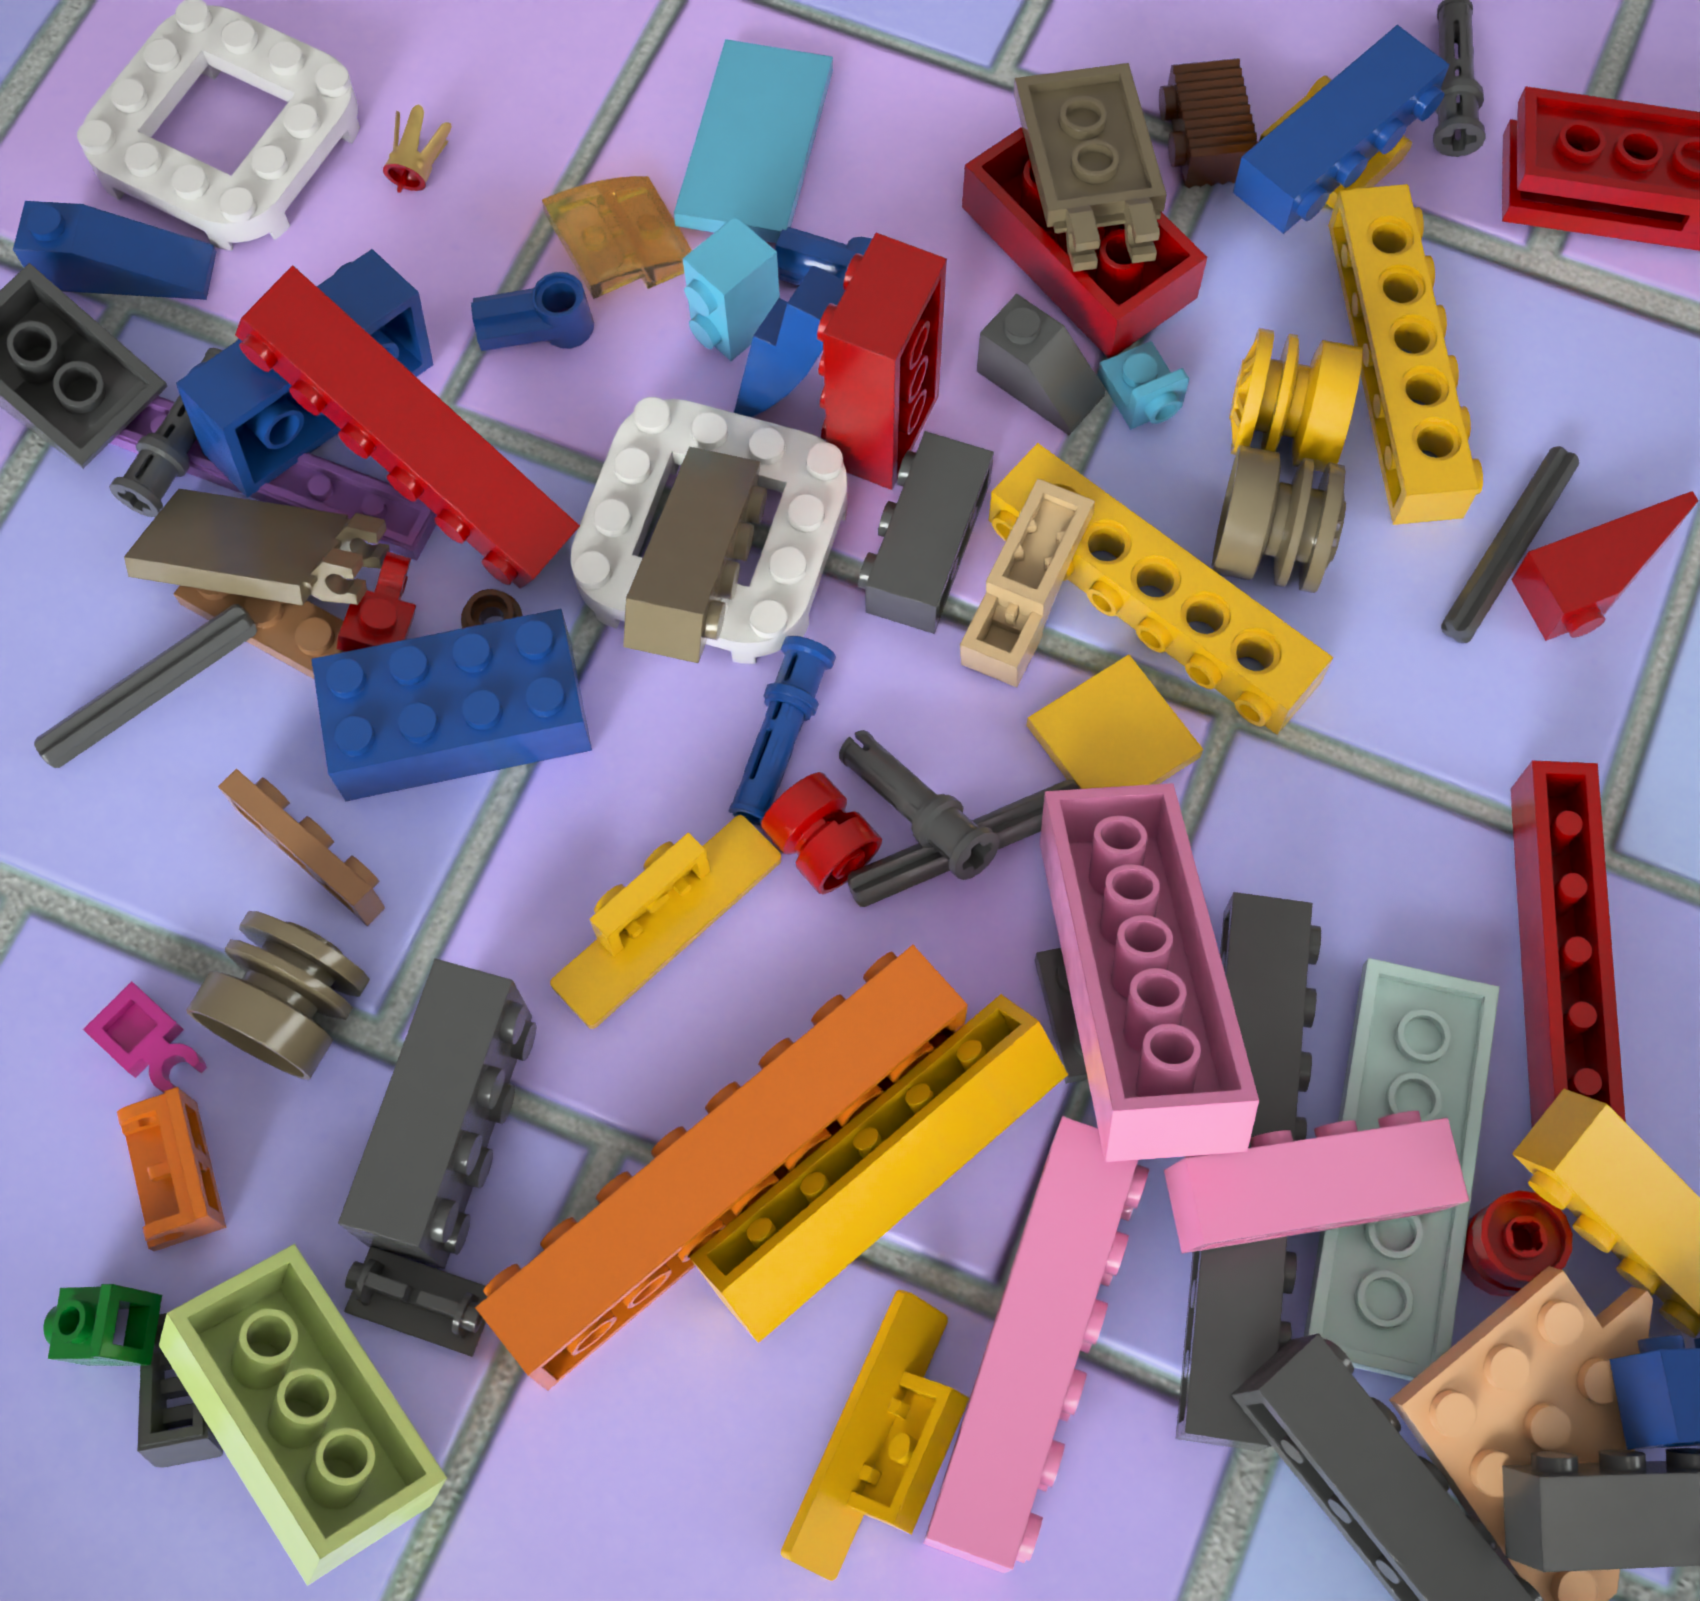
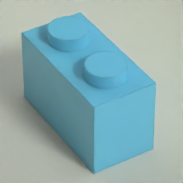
(730, 287)

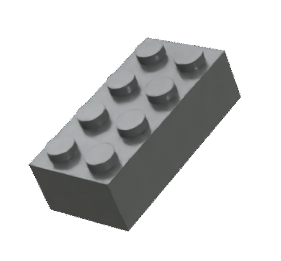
(440, 1115)

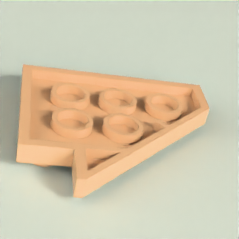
(1525, 1385)

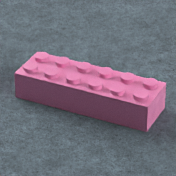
(1145, 975)
(1032, 1353)

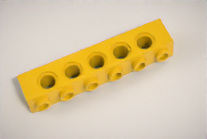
(1379, 261)
(1192, 593)

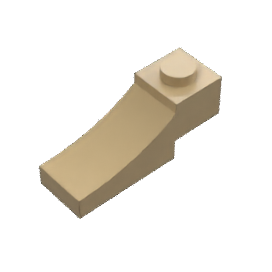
(1025, 583)

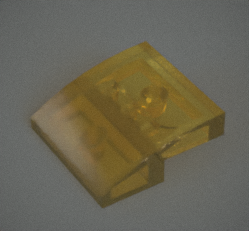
(617, 233)

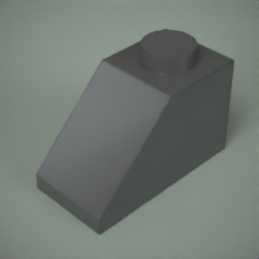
(1038, 364)

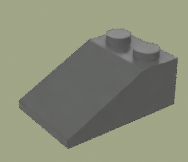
(66, 371)

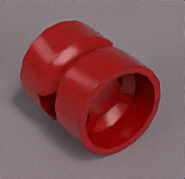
(814, 825)
(1500, 1251)

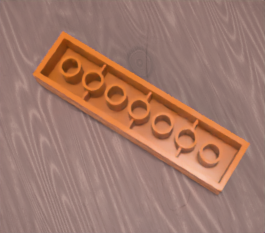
(650, 1223)

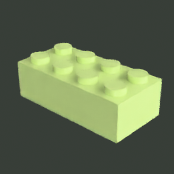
(300, 1412)

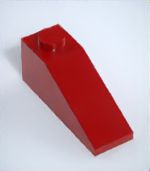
(1582, 576)

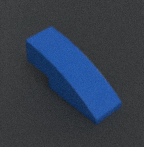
(787, 343)

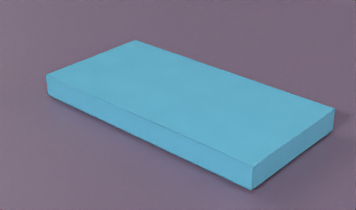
(754, 139)

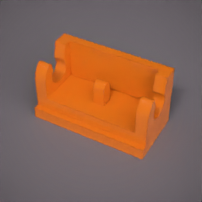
(171, 1169)

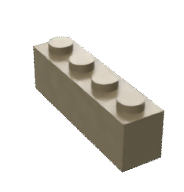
(694, 556)

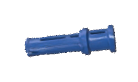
(789, 704)

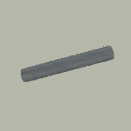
(1509, 545)
(145, 686)
(920, 863)

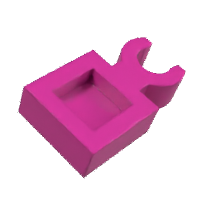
(140, 1035)

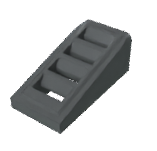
(155, 1441)

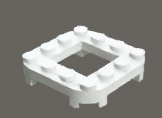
(276, 169)
(798, 544)

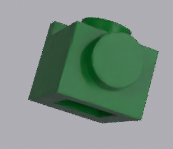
(85, 1324)

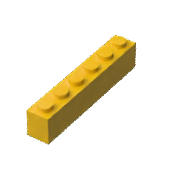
(879, 1166)

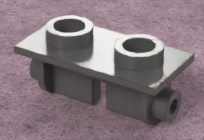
(416, 1300)

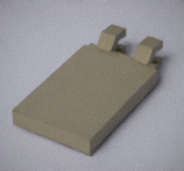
(1092, 159)
(258, 549)

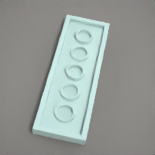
(1394, 1284)

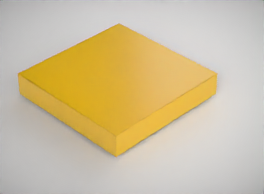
(1114, 731)

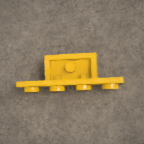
(661, 914)
(883, 1443)

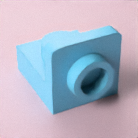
(1143, 385)

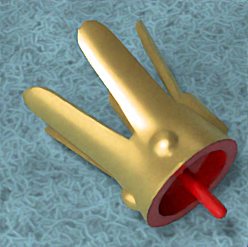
(405, 164)

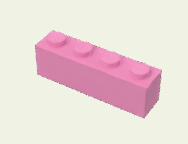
(1316, 1182)

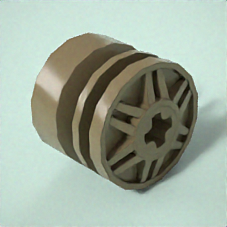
(1279, 519)
(282, 989)

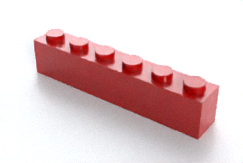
(404, 428)
(1565, 936)

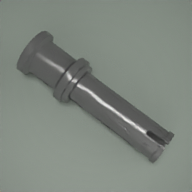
(1457, 27)
(159, 460)
(935, 818)

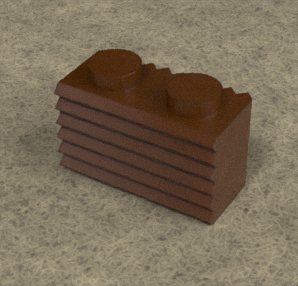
(1208, 120)

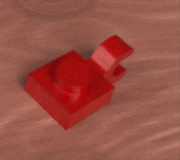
(380, 614)

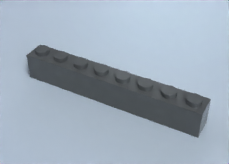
(1240, 1287)

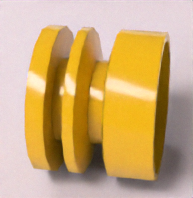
(1296, 399)

